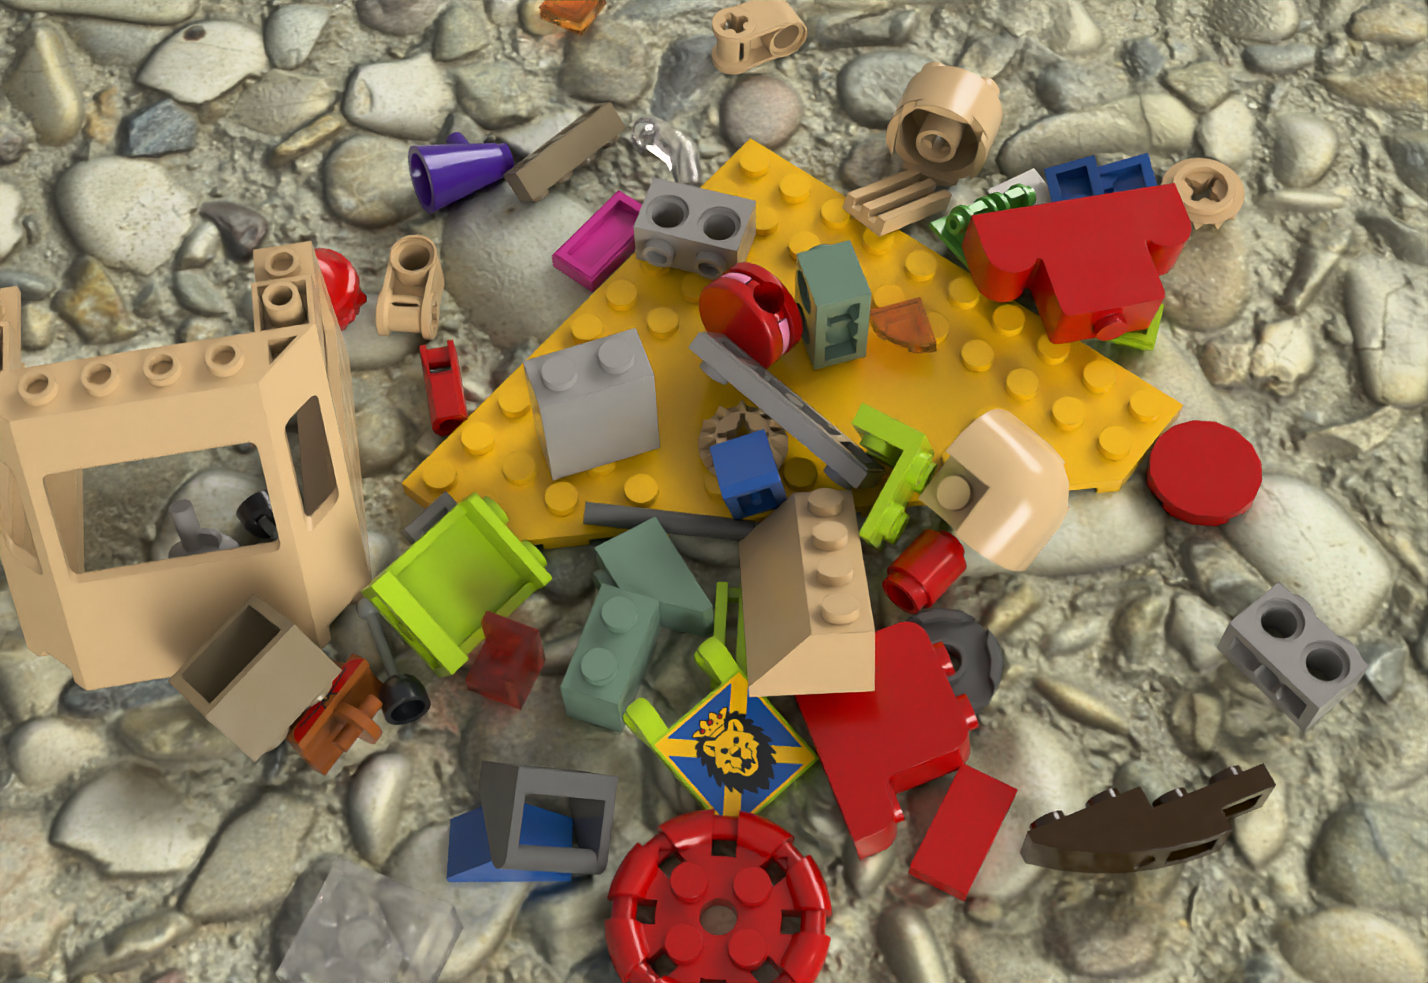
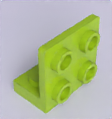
(912, 466)

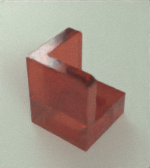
(506, 661)

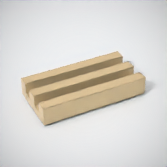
(890, 196)

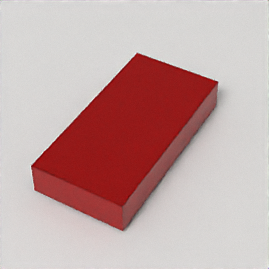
(962, 831)

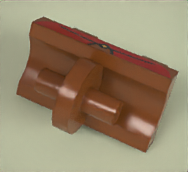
(340, 717)

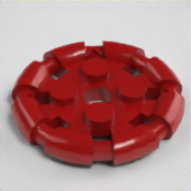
(718, 881)

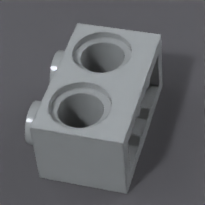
(693, 228)
(1281, 664)

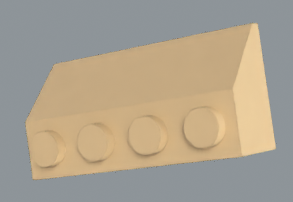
(807, 599)

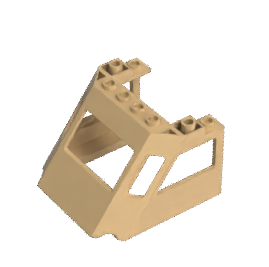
(175, 400)

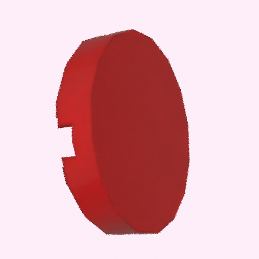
(1204, 472)

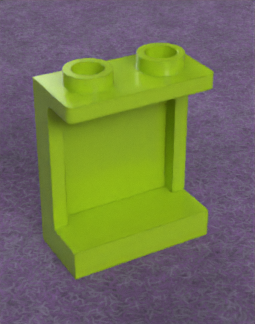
(452, 578)

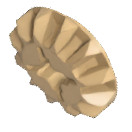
(1199, 175)
(727, 423)

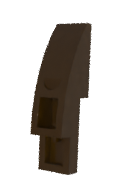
(1130, 836)

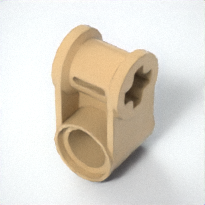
(759, 31)
(409, 297)

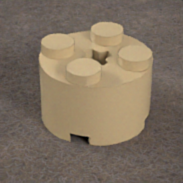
(945, 123)

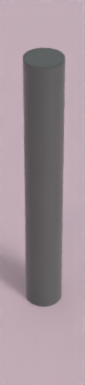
(671, 521)

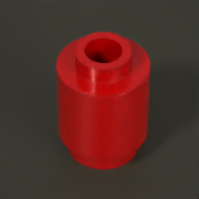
(924, 570)

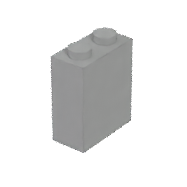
(593, 403)

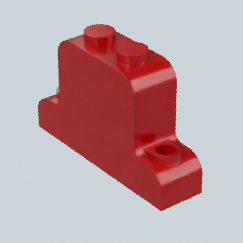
(890, 736)

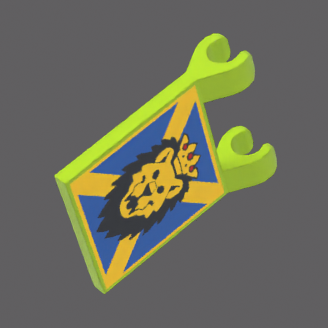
(730, 746)

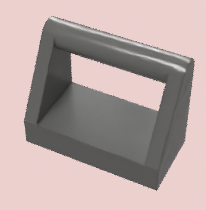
(592, 808)

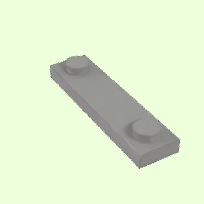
(845, 460)

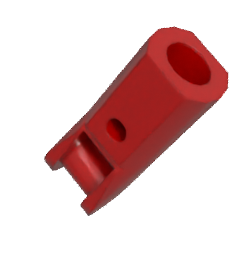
(443, 388)

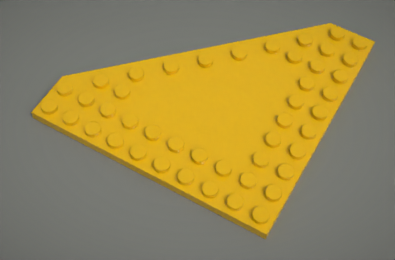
(984, 361)

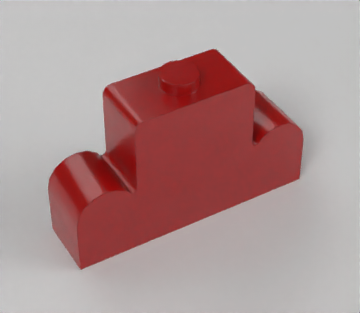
(1083, 258)

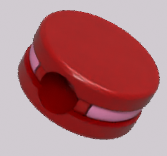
(752, 312)

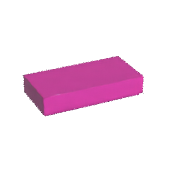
(600, 243)

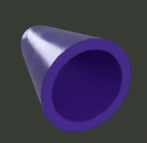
(455, 169)

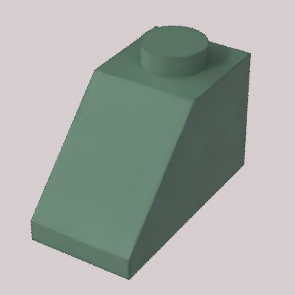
(650, 565)

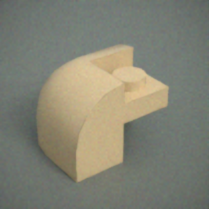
(1001, 490)

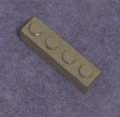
(564, 152)

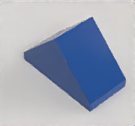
(748, 475)
(470, 852)

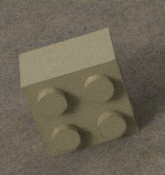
(256, 677)

